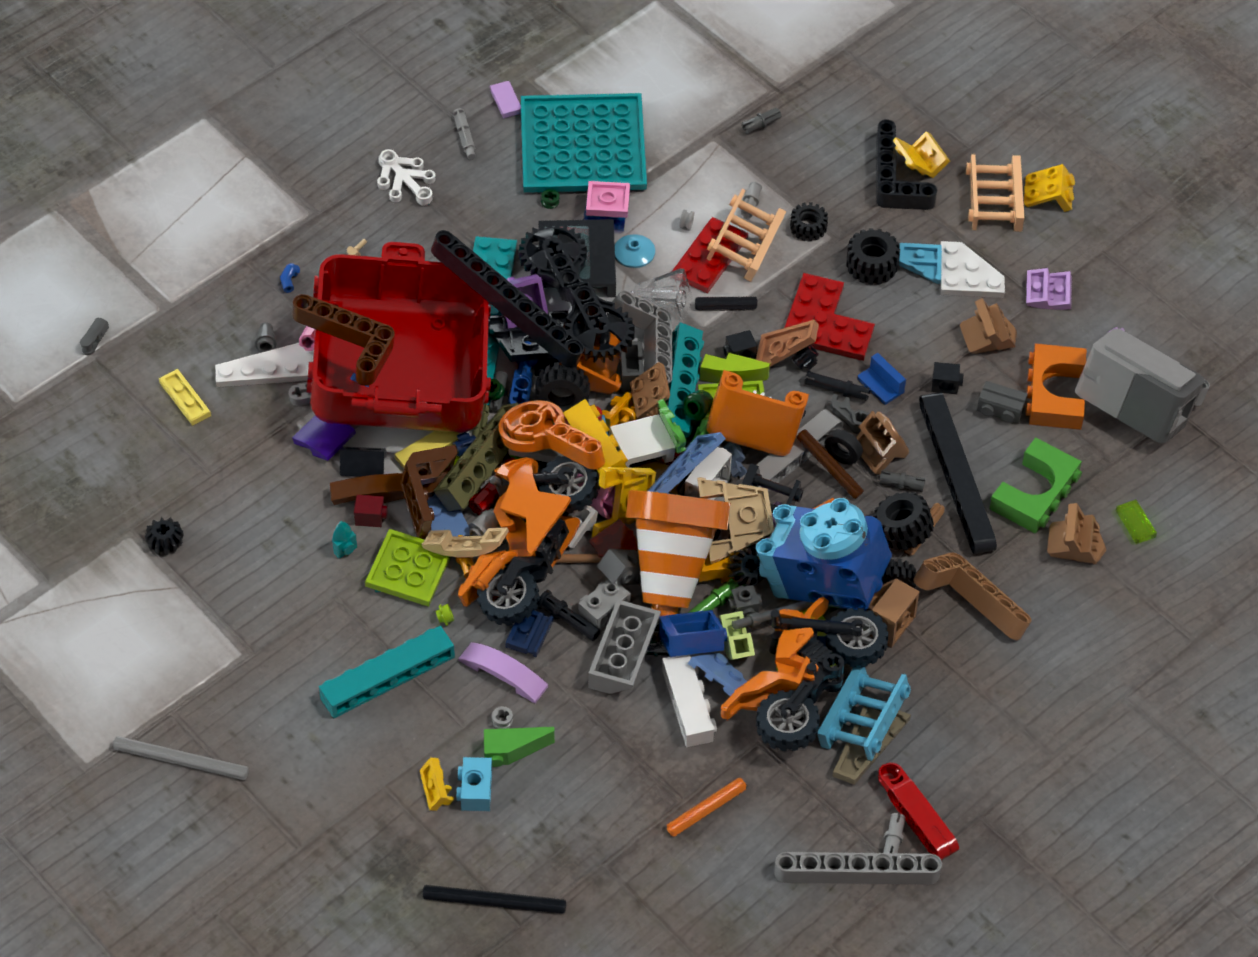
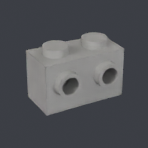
(600, 603)

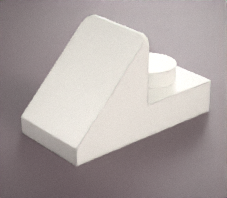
(587, 519)

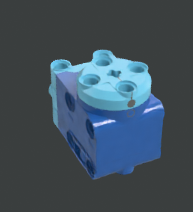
(825, 554)

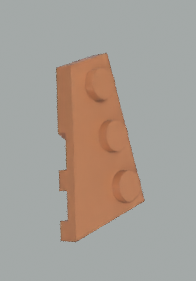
(786, 341)

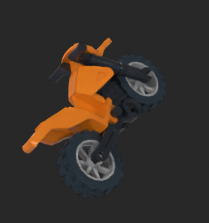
(804, 670)

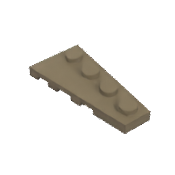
(853, 760)

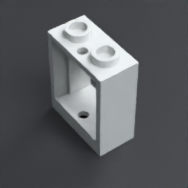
(714, 467)

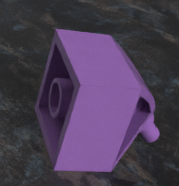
(533, 289)

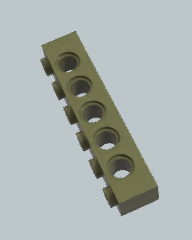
(474, 465)

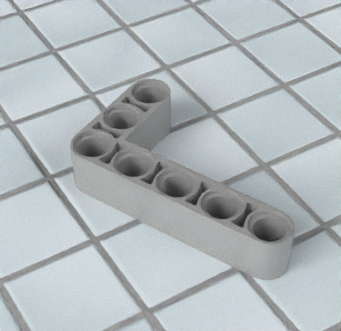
(656, 326)

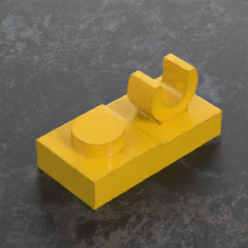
(434, 786)

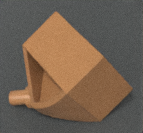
(896, 606)

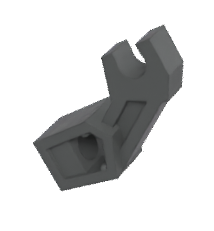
(846, 414)

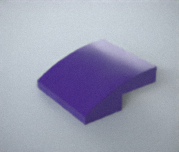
(323, 438)

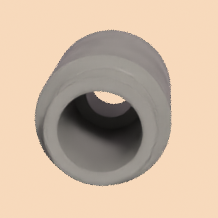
(484, 521)

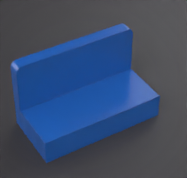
(883, 379)

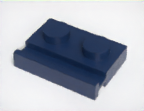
(529, 634)

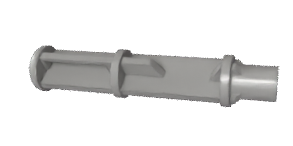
(464, 133)

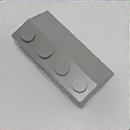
(622, 647)

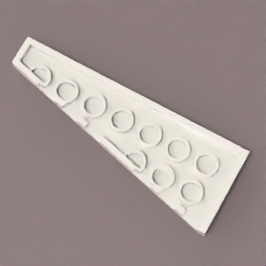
(273, 366)

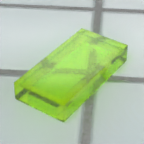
(1136, 521)

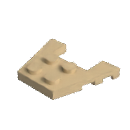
(748, 518)

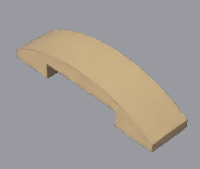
(465, 546)

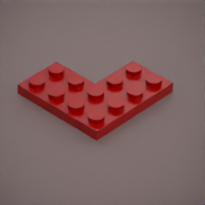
(836, 334)

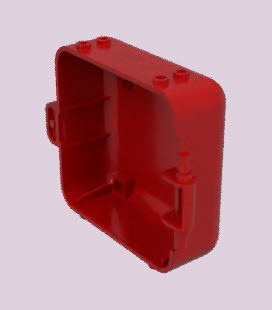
(439, 349)

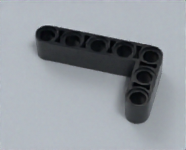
(888, 190)

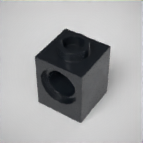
(741, 344)
(946, 378)

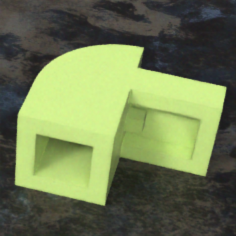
(738, 642)

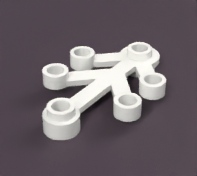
(389, 160)

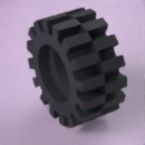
(808, 230)
(900, 570)

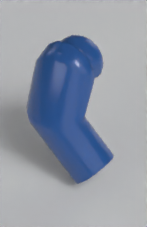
(289, 271)

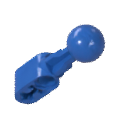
(522, 379)

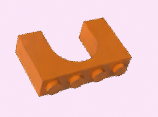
(1045, 407)

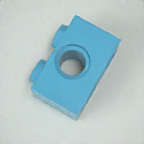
(475, 796)

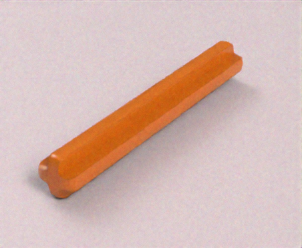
(706, 807)

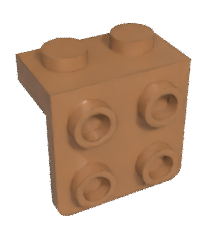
(648, 389)

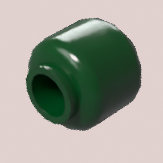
(697, 405)

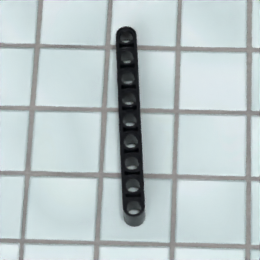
(507, 299)
(957, 473)

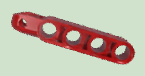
(917, 810)

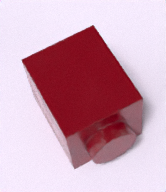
(370, 511)

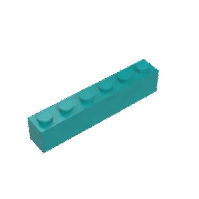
(386, 671)

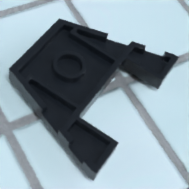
(513, 340)

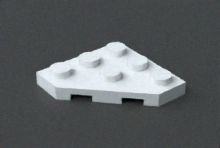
(968, 274)

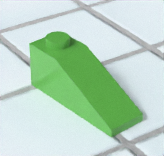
(515, 743)

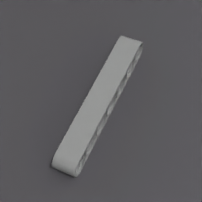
(867, 861)

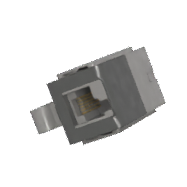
(1140, 385)

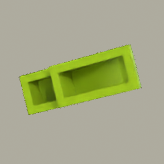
(746, 368)

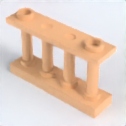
(1013, 185)
(757, 249)

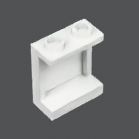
(643, 440)

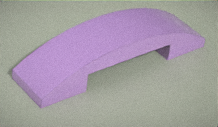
(506, 669)

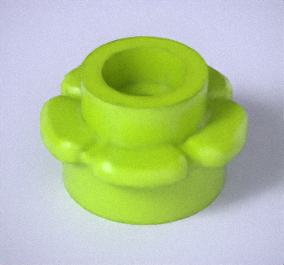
(445, 614)

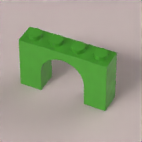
(1034, 510)

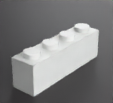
(688, 700)

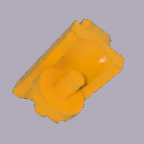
(621, 412)

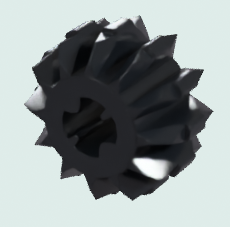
(164, 535)
(745, 567)

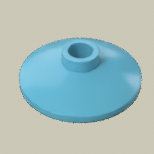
(634, 251)

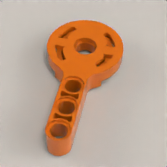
(545, 435)

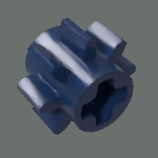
(463, 443)

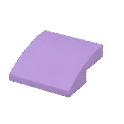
(1049, 289)

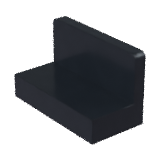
(361, 461)

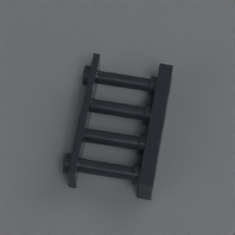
(754, 478)

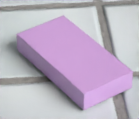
(505, 99)

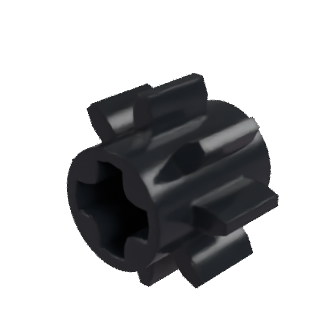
(806, 357)

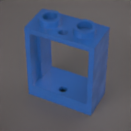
(692, 633)

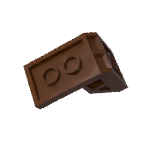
(425, 469)

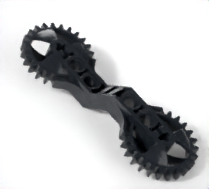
(595, 315)

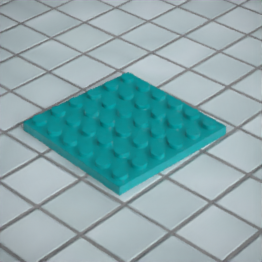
(582, 141)

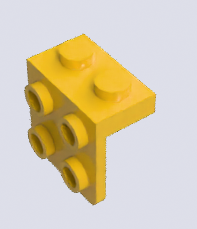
(923, 155)
(1049, 185)

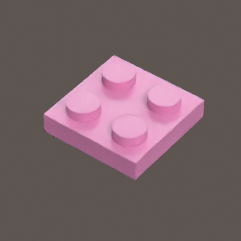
(608, 199)

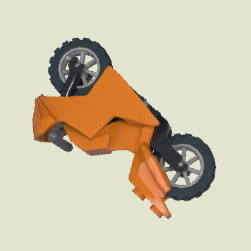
(535, 534)

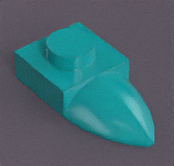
(343, 540)

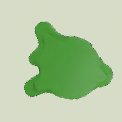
(673, 429)

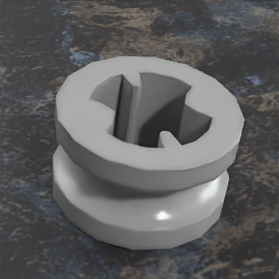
(686, 219)
(506, 712)

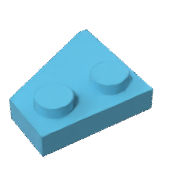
(922, 260)

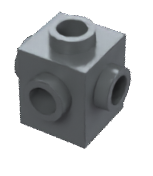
(744, 600)

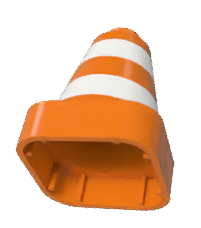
(673, 544)

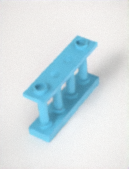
(849, 697)

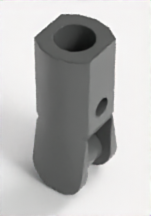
(94, 335)

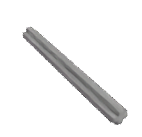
(180, 758)

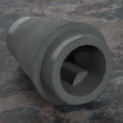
(265, 339)

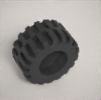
(873, 268)
(562, 377)
(905, 520)

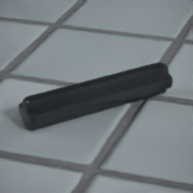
(718, 303)

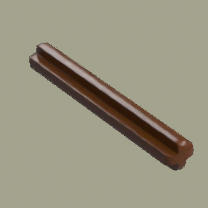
(830, 464)

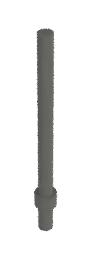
(755, 619)

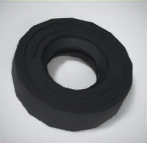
(849, 441)

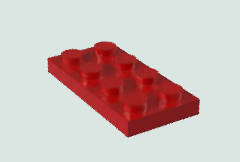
(703, 272)

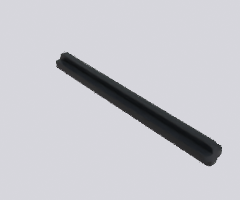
(494, 899)

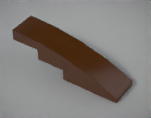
(374, 485)

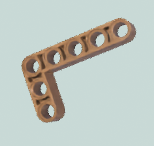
(976, 589)

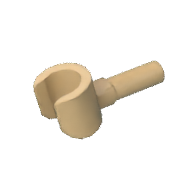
(354, 250)

